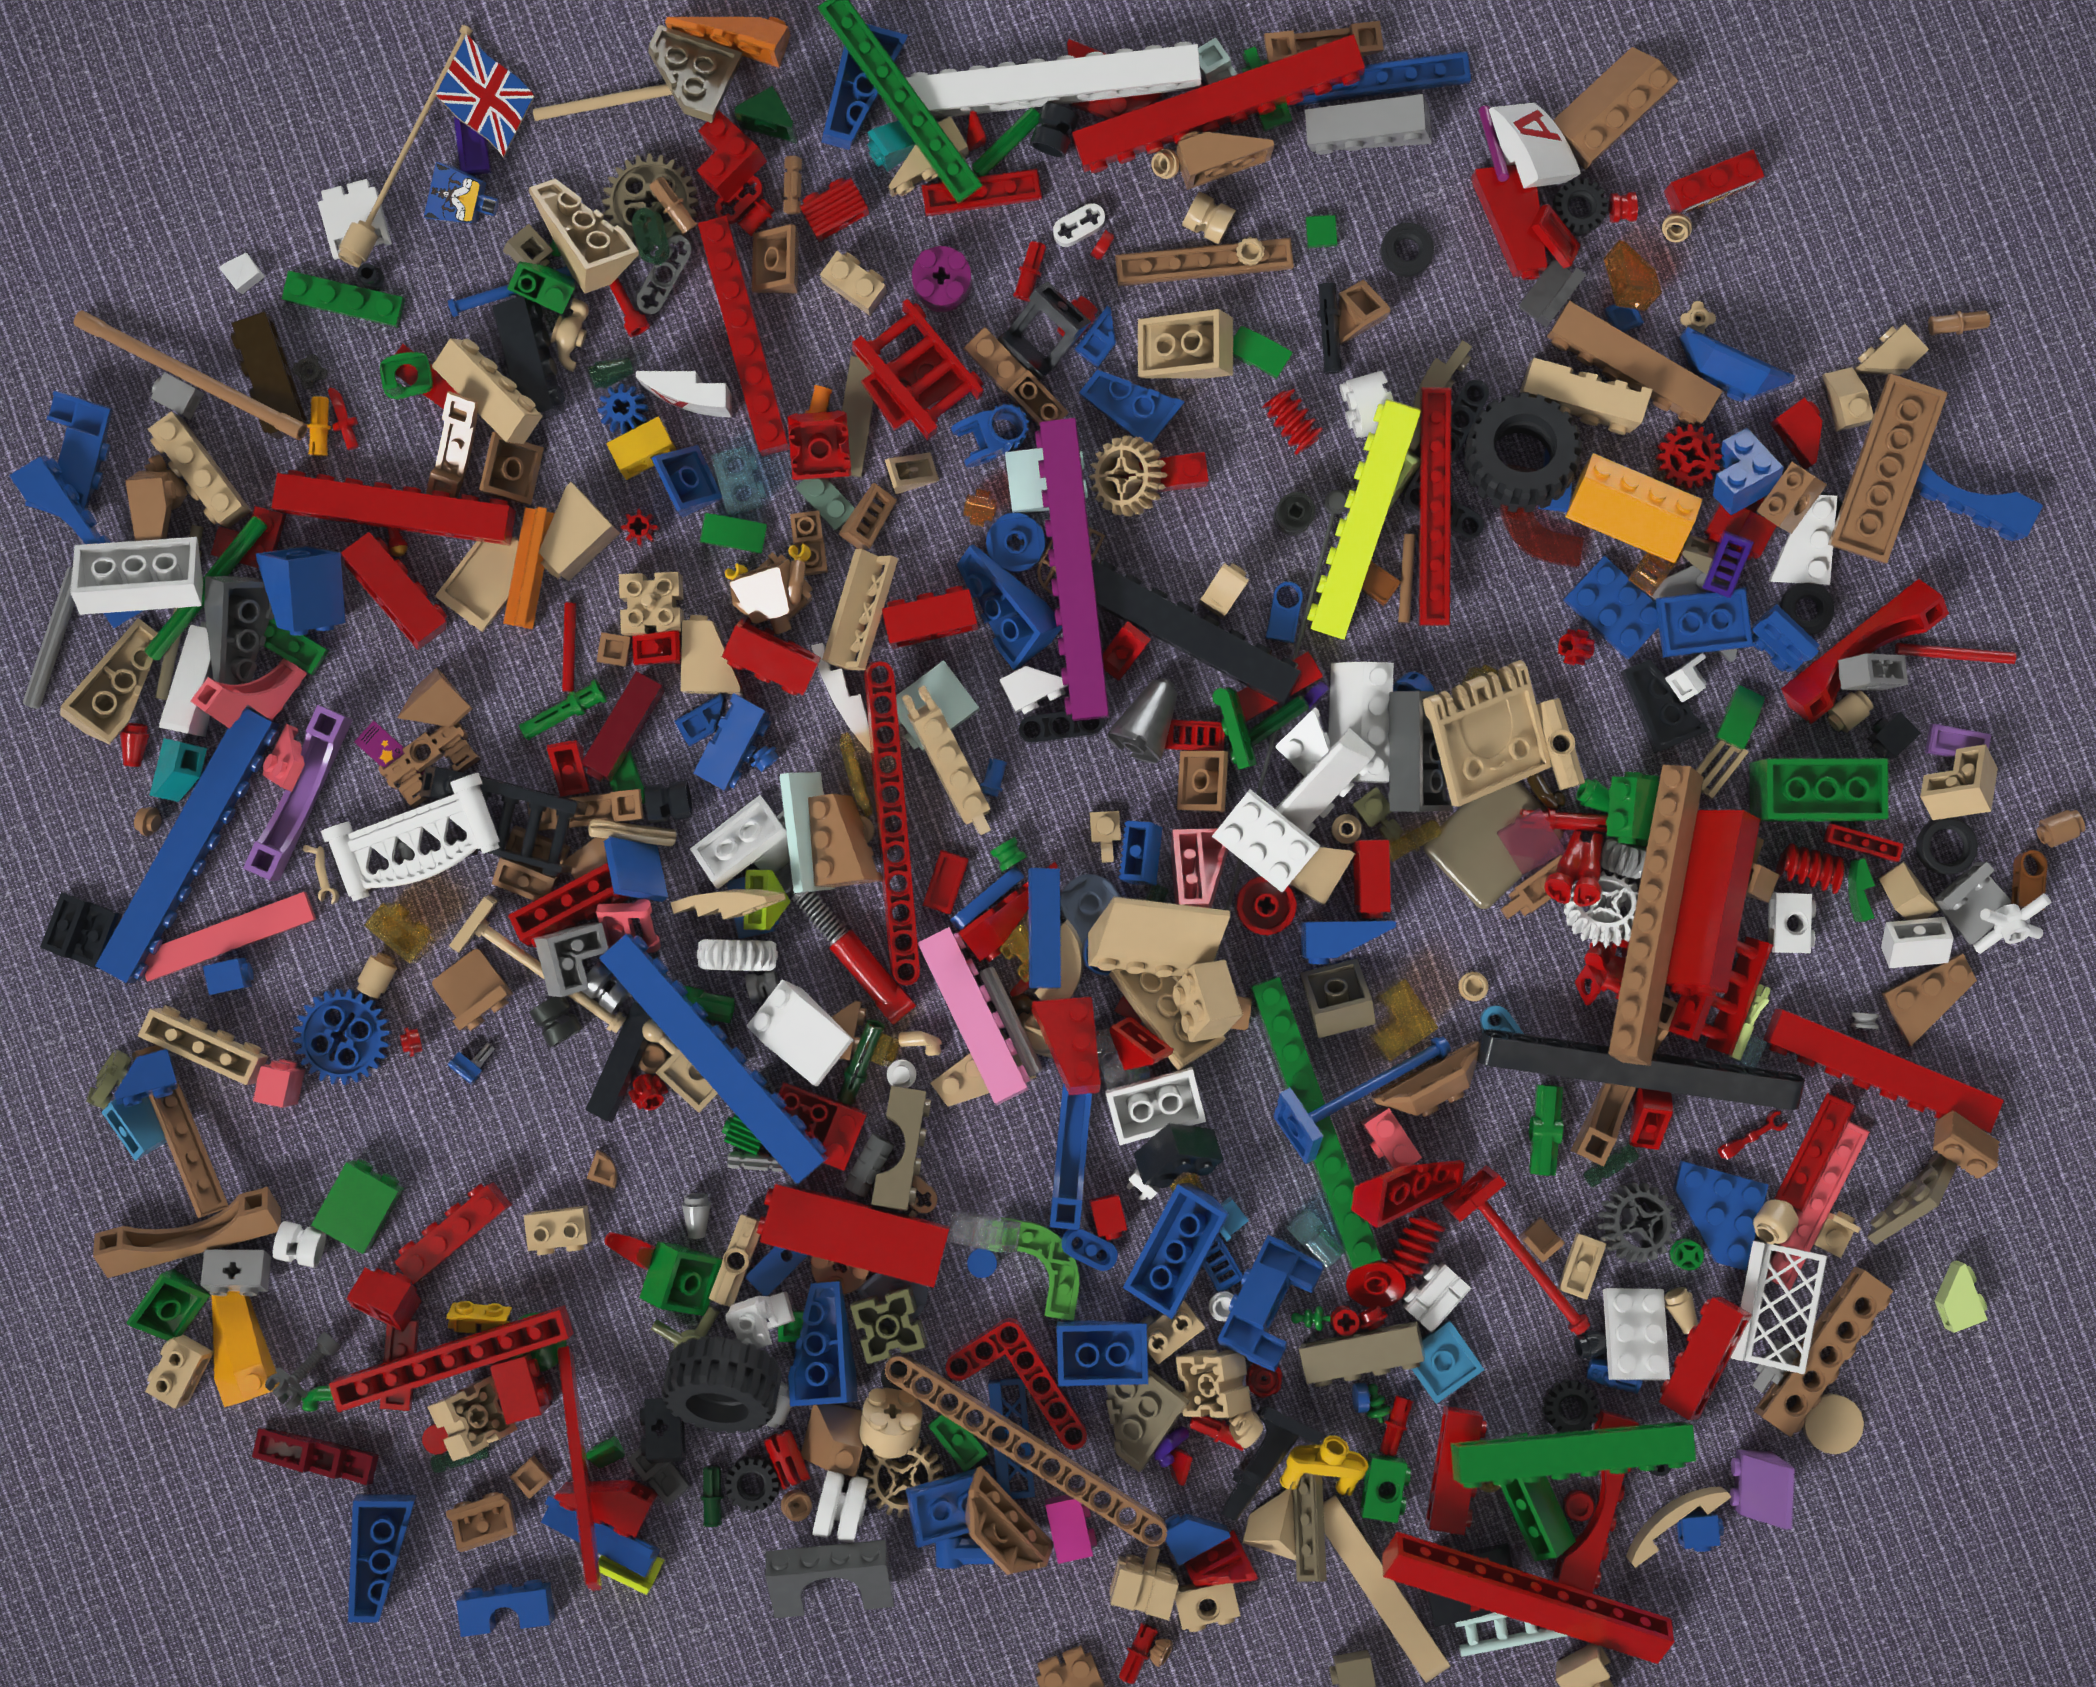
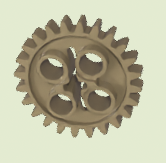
(646, 173)

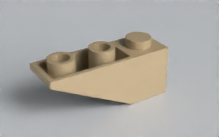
(917, 167)
(1224, 589)

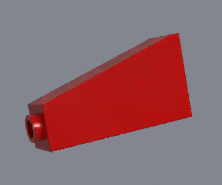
(1511, 214)

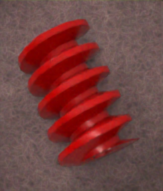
(1293, 420)
(1811, 866)
(1416, 1245)

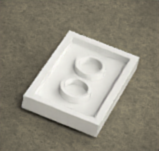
(1266, 840)
(739, 841)
(1636, 1334)

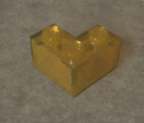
(1409, 1022)

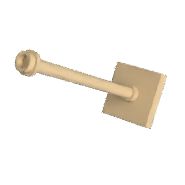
(479, 926)

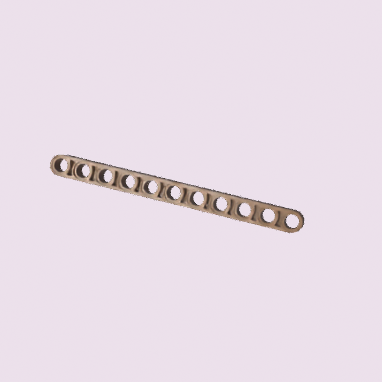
(1033, 1462)

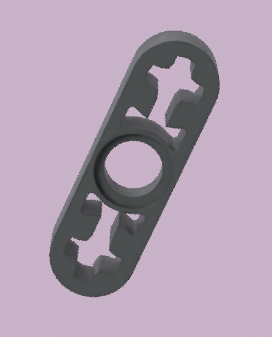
(661, 297)

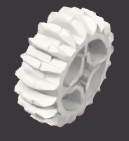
(1603, 919)
(737, 955)

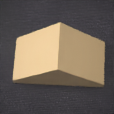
(911, 471)
(1907, 893)

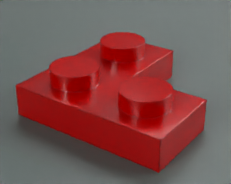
(267, 541)

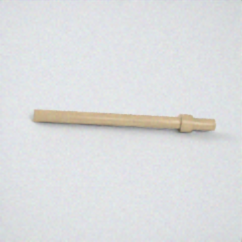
(601, 102)

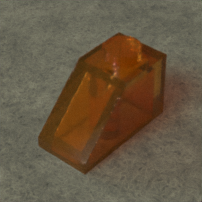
(1631, 278)

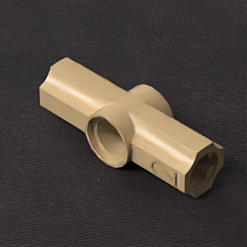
(1566, 763)
(729, 1278)

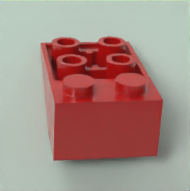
(828, 1120)
(615, 1502)

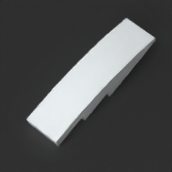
(851, 707)

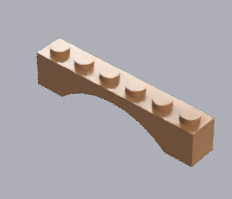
(1611, 1103)
(132, 1249)

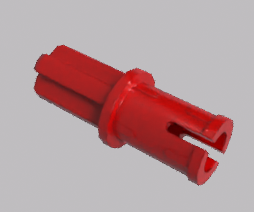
(1030, 271)
(1396, 1425)
(1214, 1429)
(1138, 1653)

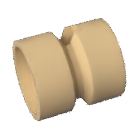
(1209, 218)

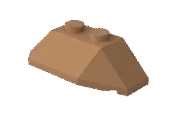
(1432, 1084)
(1004, 1527)

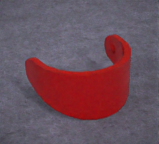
(631, 1248)

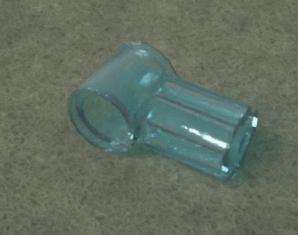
(1311, 1232)

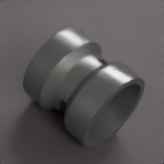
(761, 986)

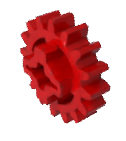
(1699, 462)

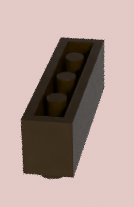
(267, 368)

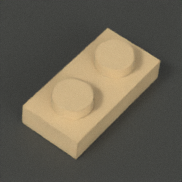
(1581, 1266)

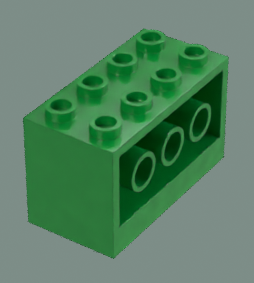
(1819, 789)

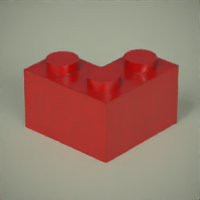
(733, 160)
(385, 1297)
(519, 1389)

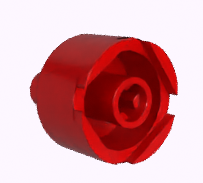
(1250, 913)

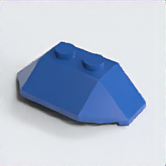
(1731, 369)

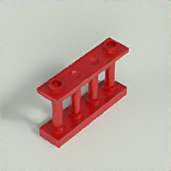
(907, 396)
(1733, 1008)

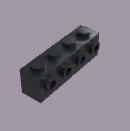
(528, 354)

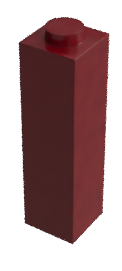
(622, 727)

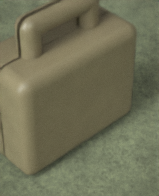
(1473, 851)

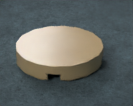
(1834, 1424)

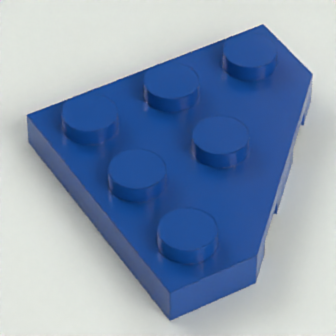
(1721, 1210)

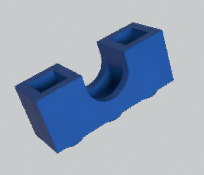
(530, 1602)

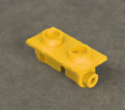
(466, 1315)

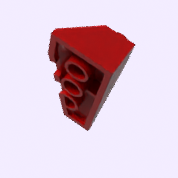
(995, 926)

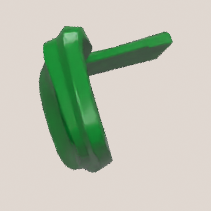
(388, 375)

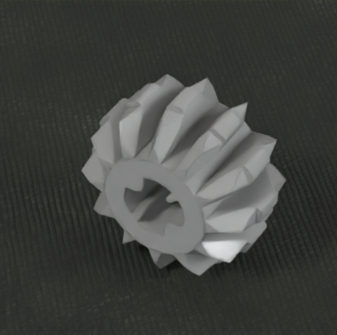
(1623, 858)

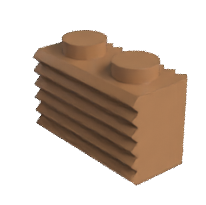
(1965, 1144)

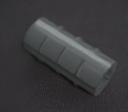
(868, 1165)

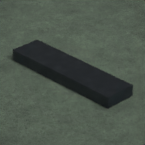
(620, 1066)

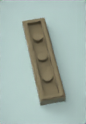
(859, 410)
(1309, 1529)

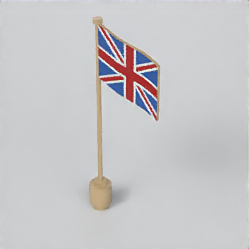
(478, 95)

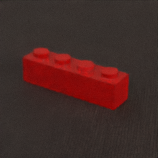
(1863, 843)

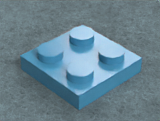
(1447, 1362)

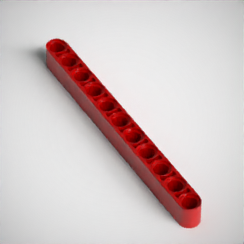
(899, 836)

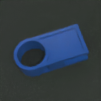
(1283, 620)

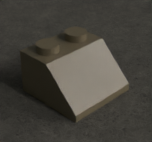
(1338, 998)

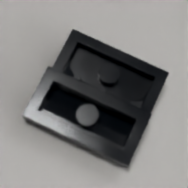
(80, 929)

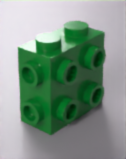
(1632, 807)

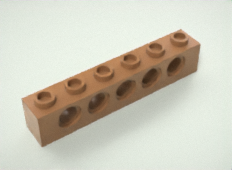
(1842, 1347)

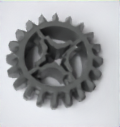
(1649, 1242)

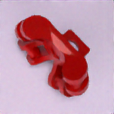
(1603, 969)

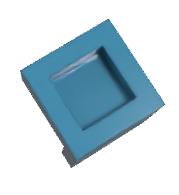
(1235, 1219)

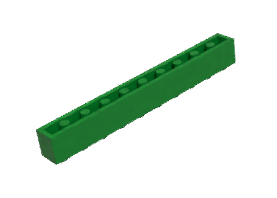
(1330, 1160)

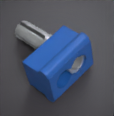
(471, 1069)

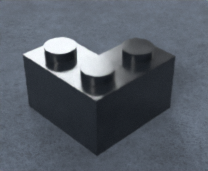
(1177, 1151)

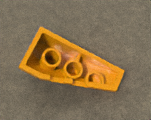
(239, 1350)

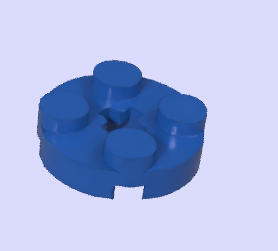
(1002, 532)

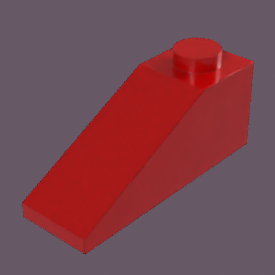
(1183, 472)

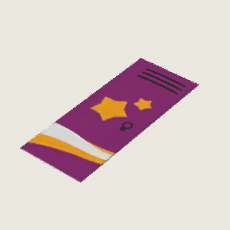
(380, 745)

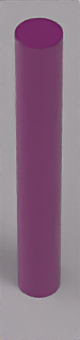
(1493, 144)

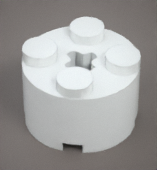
(1363, 398)

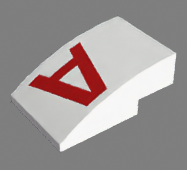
(1534, 145)
(688, 392)

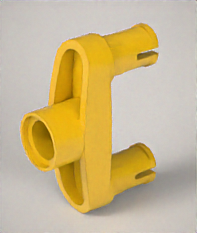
(1328, 1459)

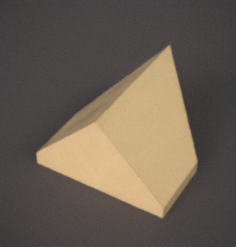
(1273, 1526)

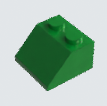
(680, 1279)

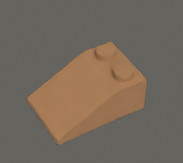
(1217, 155)

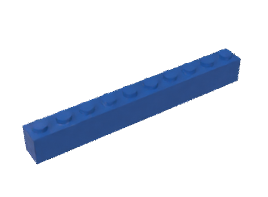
(187, 846)
(714, 1058)

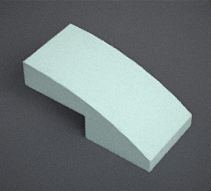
(1215, 62)

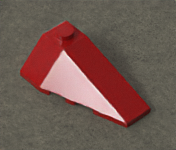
(1404, 1190)

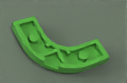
(1062, 1268)

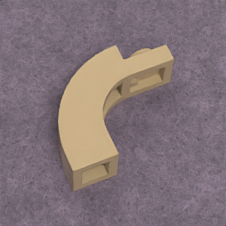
(1071, 965)

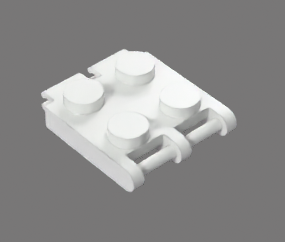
(342, 209)

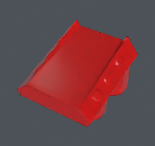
(819, 445)

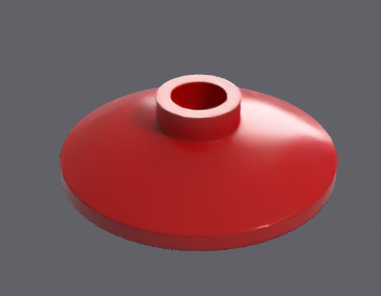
(1376, 1284)

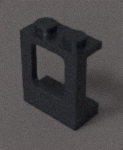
(1058, 310)

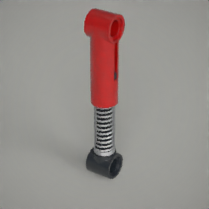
(851, 952)

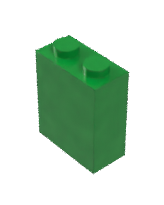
(358, 1205)

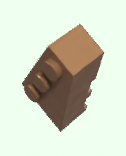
(839, 843)

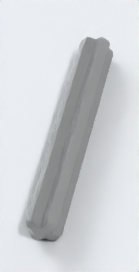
(1011, 1021)

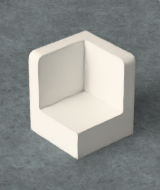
(1687, 679)

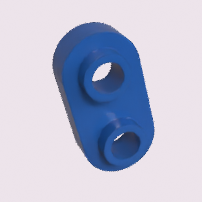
(1087, 1249)

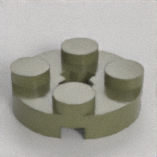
(111, 1074)

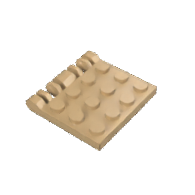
(1491, 736)

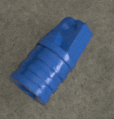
(1598, 1372)

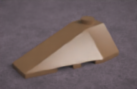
(150, 504)

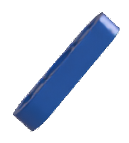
(987, 898)

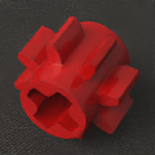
(645, 533)
(1576, 647)
(648, 1091)

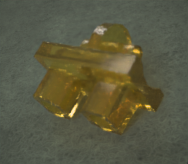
(1018, 945)

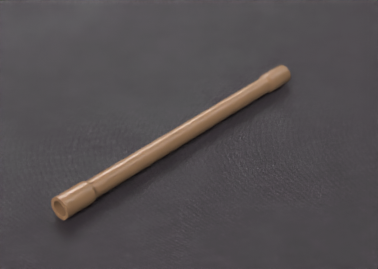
(279, 420)

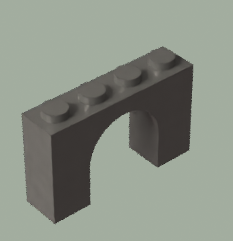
(859, 1562)

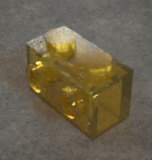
(399, 932)

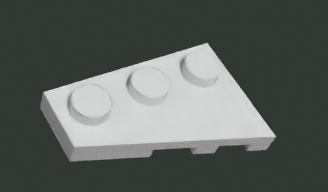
(1806, 551)

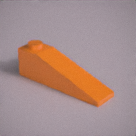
(753, 36)

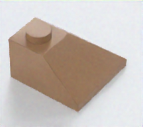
(834, 1438)

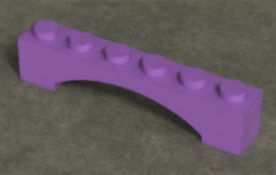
(277, 842)

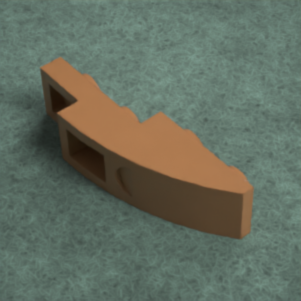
(1013, 378)

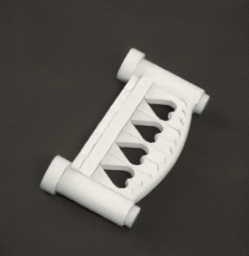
(354, 849)

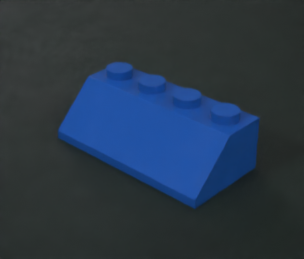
(1176, 1249)

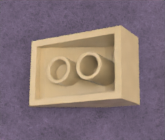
(1186, 345)

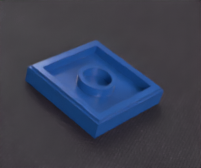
(635, 869)

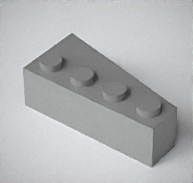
(1369, 124)

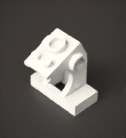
(750, 1318)

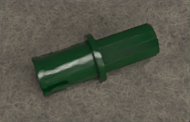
(712, 1496)

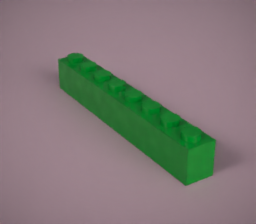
(1573, 1452)

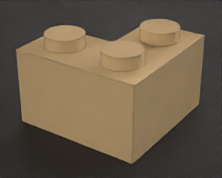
(1964, 789)

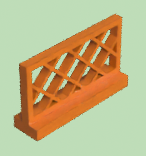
(527, 569)

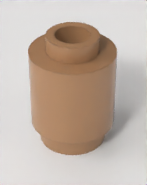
(2060, 828)

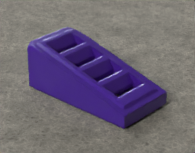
(1742, 556)

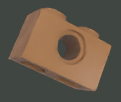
(1791, 497)

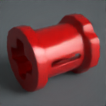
(1351, 1326)

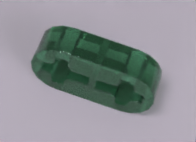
(650, 236)

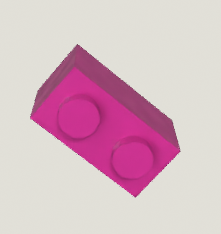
(1070, 1528)

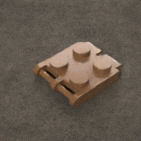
(1077, 1670)

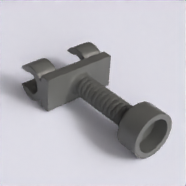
(325, 1346)

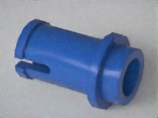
(993, 777)

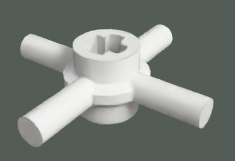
(2011, 923)

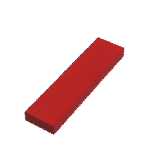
(996, 191)
(1815, 1151)

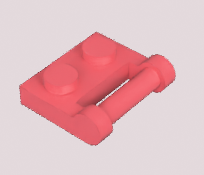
(618, 922)

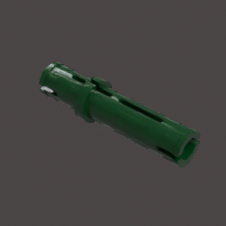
(850, 1090)

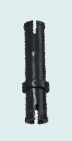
(1329, 328)

